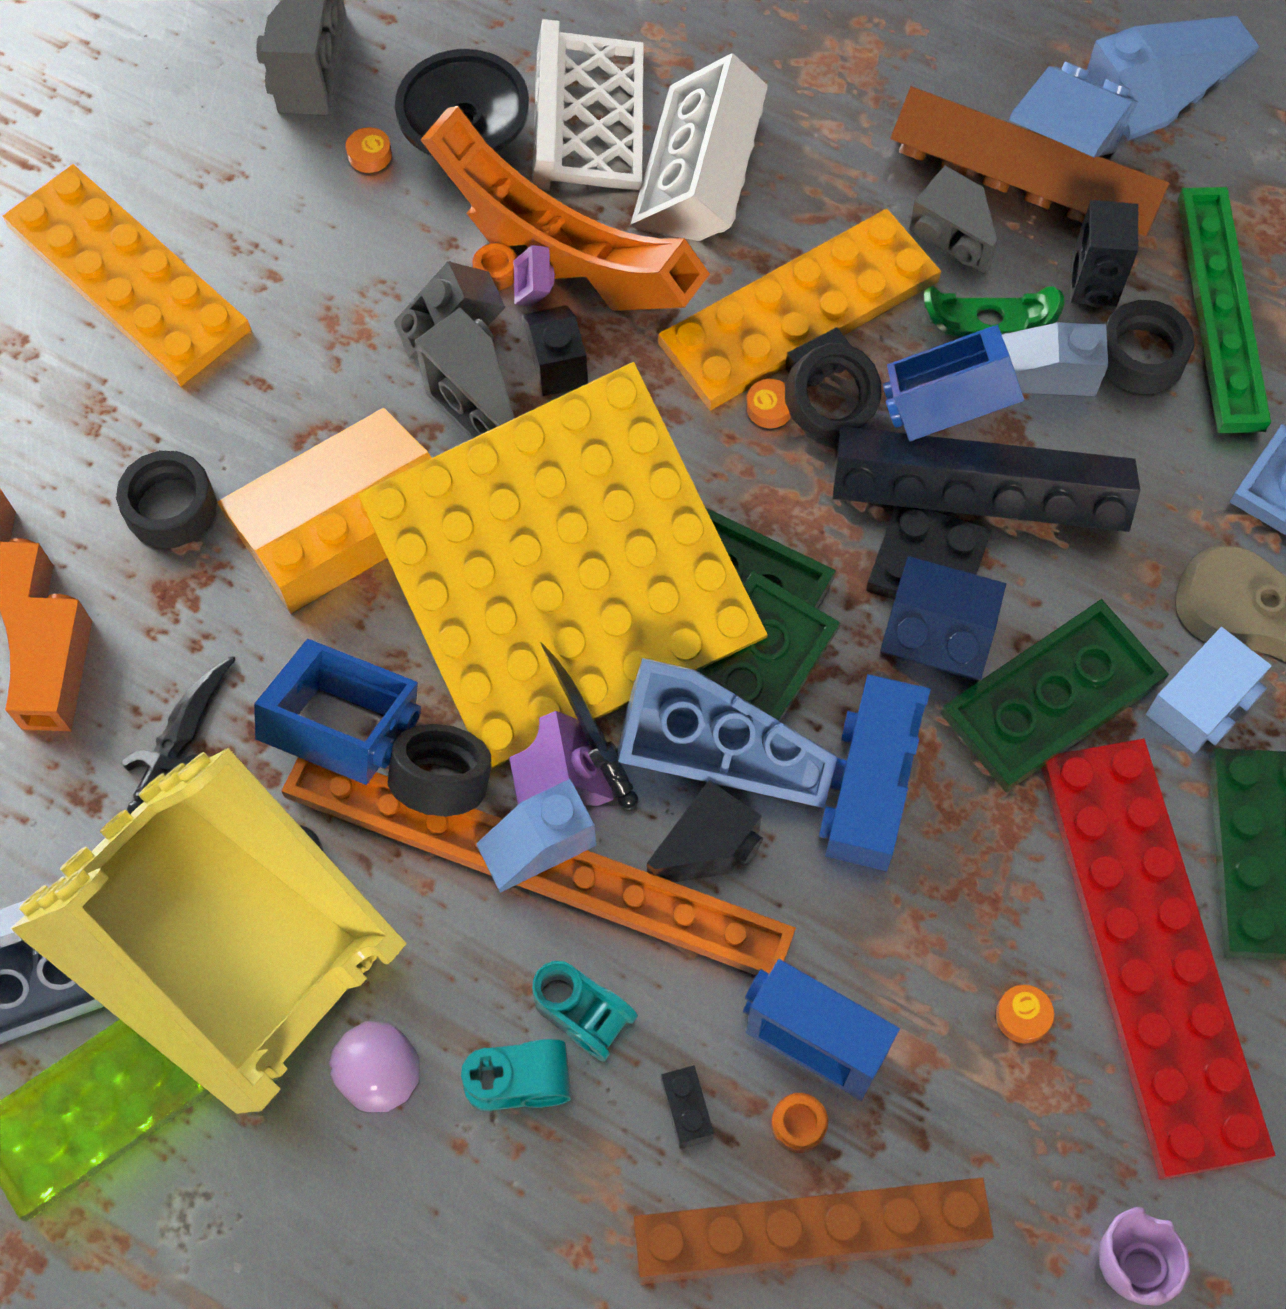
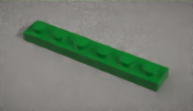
(1223, 311)

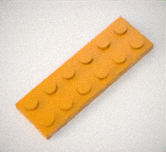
(127, 274)
(829, 287)

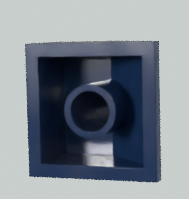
(943, 618)

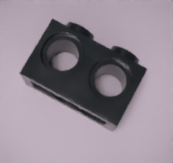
(1104, 253)

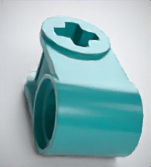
(583, 1010)
(523, 1074)

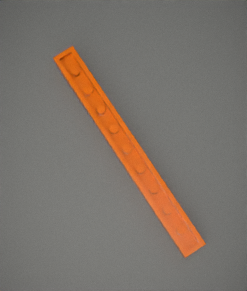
(583, 881)

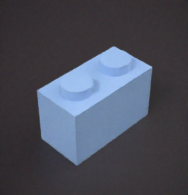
(1208, 690)

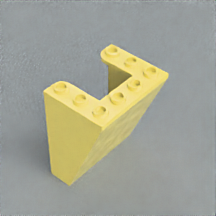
(210, 927)

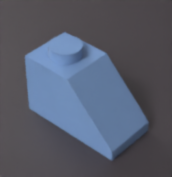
(538, 836)

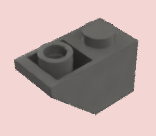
(956, 218)
(448, 290)

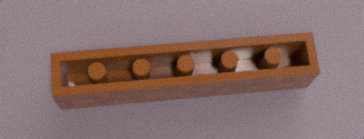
(1021, 159)
(812, 1230)

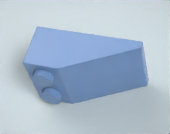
(1076, 110)

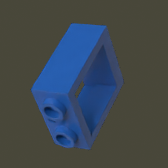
(951, 383)
(349, 678)
(818, 1028)

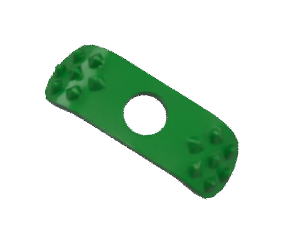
(959, 315)

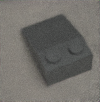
(302, 54)
(464, 373)

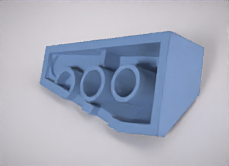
(1169, 65)
(707, 733)

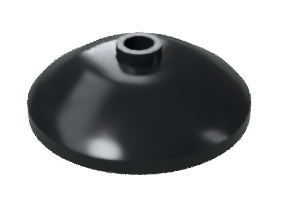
(475, 80)

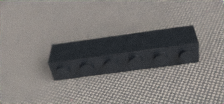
(986, 479)

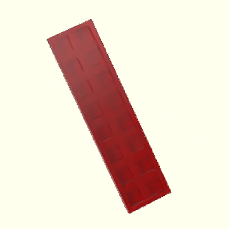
(1155, 962)

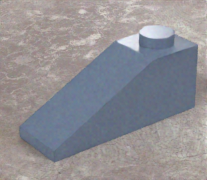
(1059, 358)

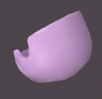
(375, 1067)
(1143, 1258)

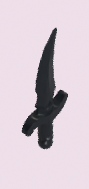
(179, 730)
(604, 753)

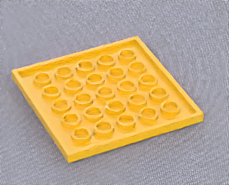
(567, 537)

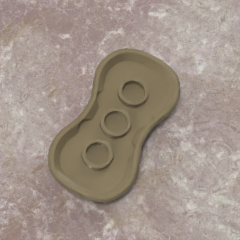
(1236, 592)

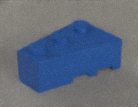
(875, 773)

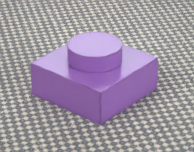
(532, 276)

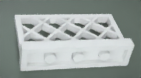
(551, 115)

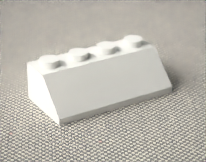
(701, 152)

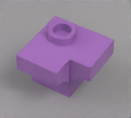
(556, 756)

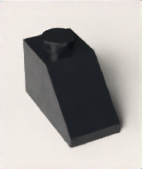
(556, 349)
(708, 838)

